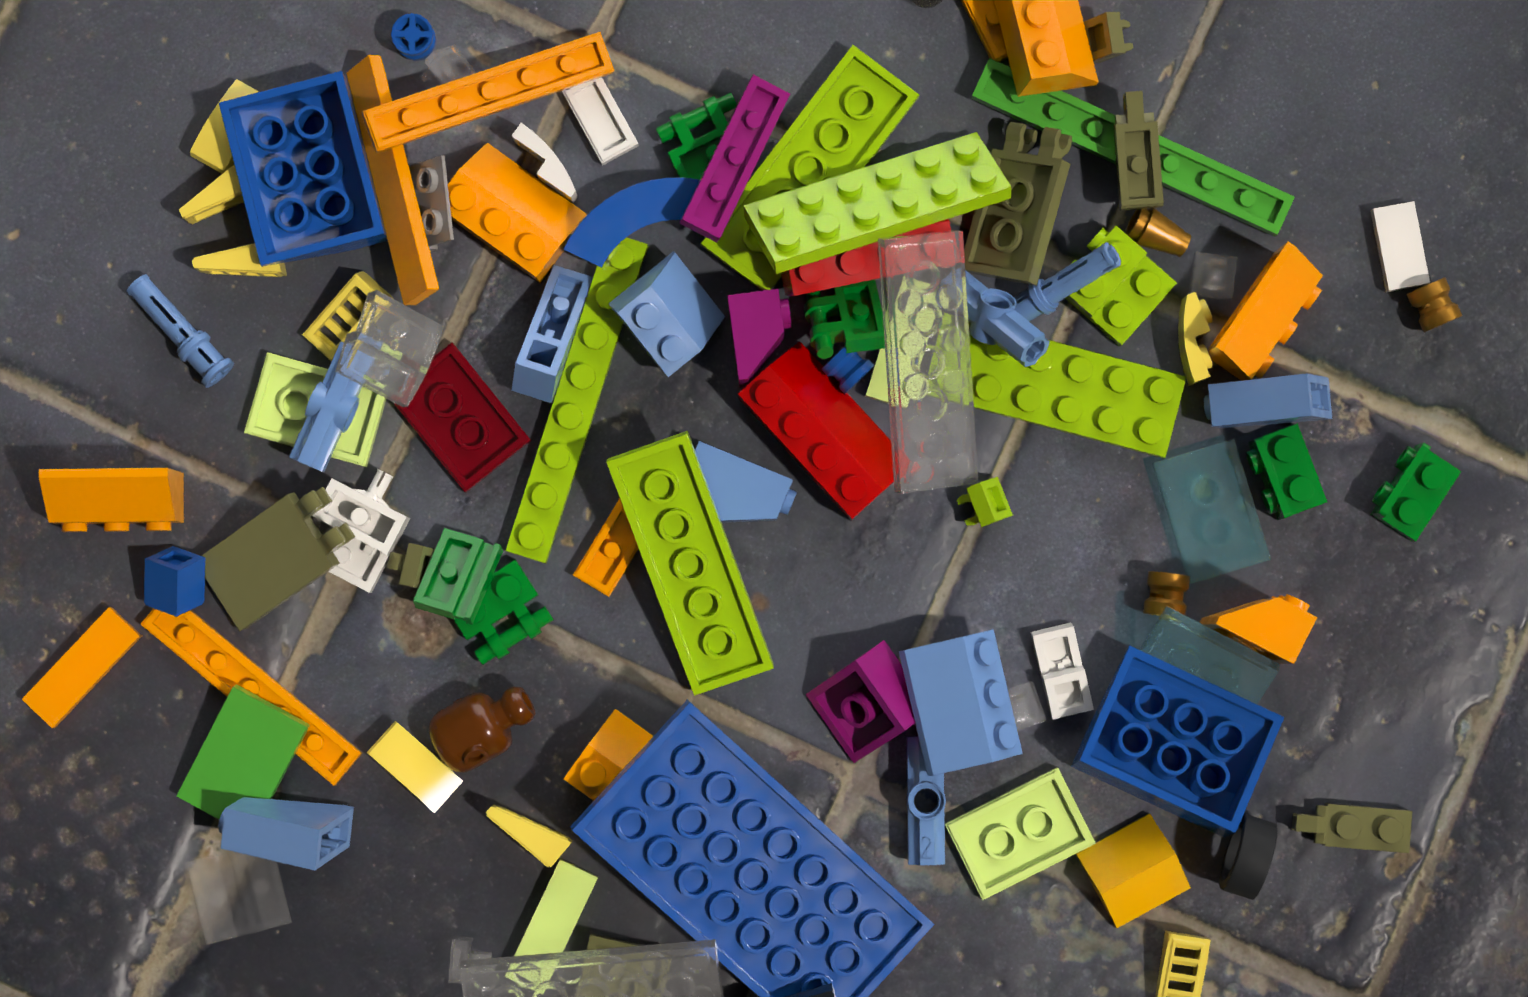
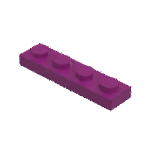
(734, 158)

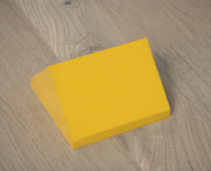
(1133, 870)

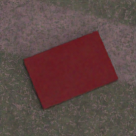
(463, 420)

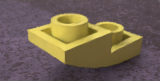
(212, 142)
(1192, 324)
(414, 766)

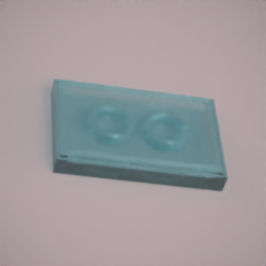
(1211, 511)
(1210, 655)

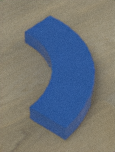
(626, 213)

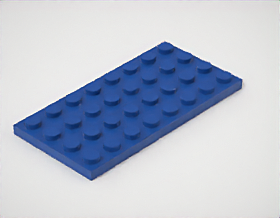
(748, 866)

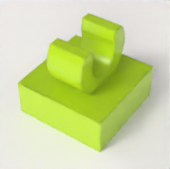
(987, 501)

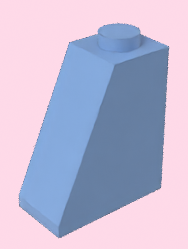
(1269, 401)
(742, 488)
(286, 830)

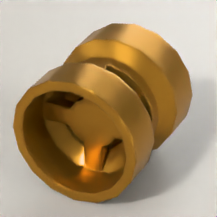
(1434, 304)
(1166, 590)

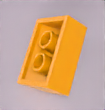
(1046, 45)
(512, 211)
(1266, 314)
(113, 498)
(1268, 626)
(607, 754)

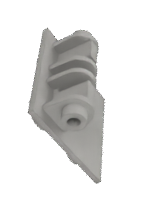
(433, 200)

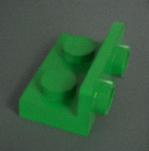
(1286, 472)
(1415, 491)

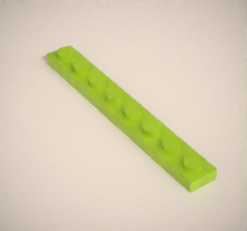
(574, 405)

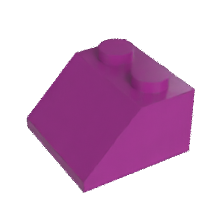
(757, 329)
(865, 702)

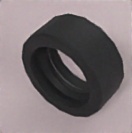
(1248, 857)

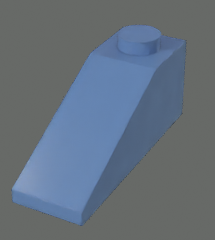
(551, 334)

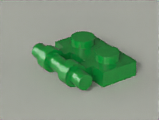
(694, 154)
(859, 319)
(505, 594)

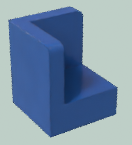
(174, 581)

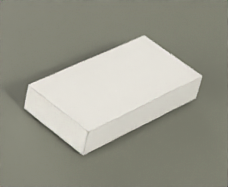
(600, 119)
(1400, 246)

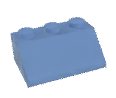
(960, 703)

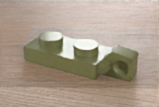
(1137, 155)
(1357, 827)

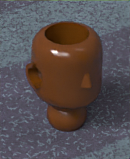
(478, 727)

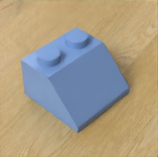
(668, 313)

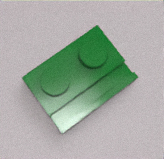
(457, 576)

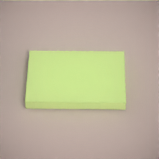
(282, 402)
(1019, 833)

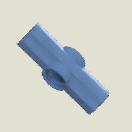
(997, 323)
(328, 415)
(924, 829)

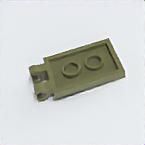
(1013, 235)
(273, 557)

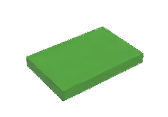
(243, 753)

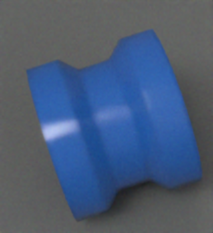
(412, 28)
(847, 369)

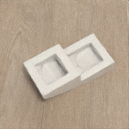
(552, 170)
(1062, 670)

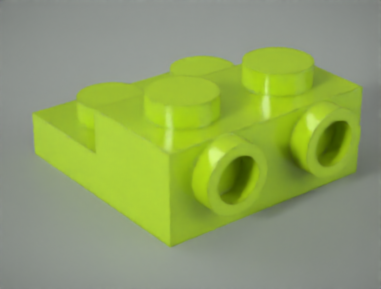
(1126, 294)

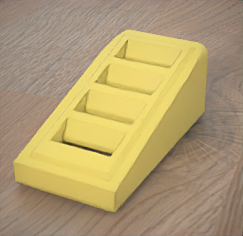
(215, 198)
(237, 261)
(313, 334)
(536, 838)
(1186, 941)

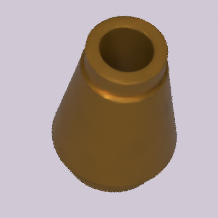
(1155, 231)

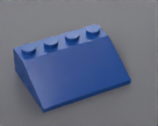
(303, 170)
(1178, 742)

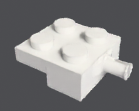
(373, 523)

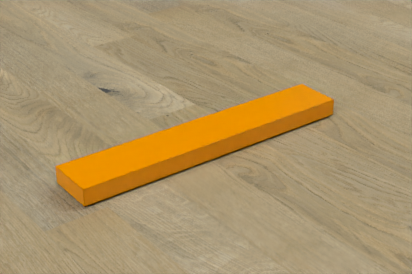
(487, 92)
(394, 189)
(226, 666)

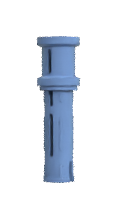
(1049, 292)
(189, 349)

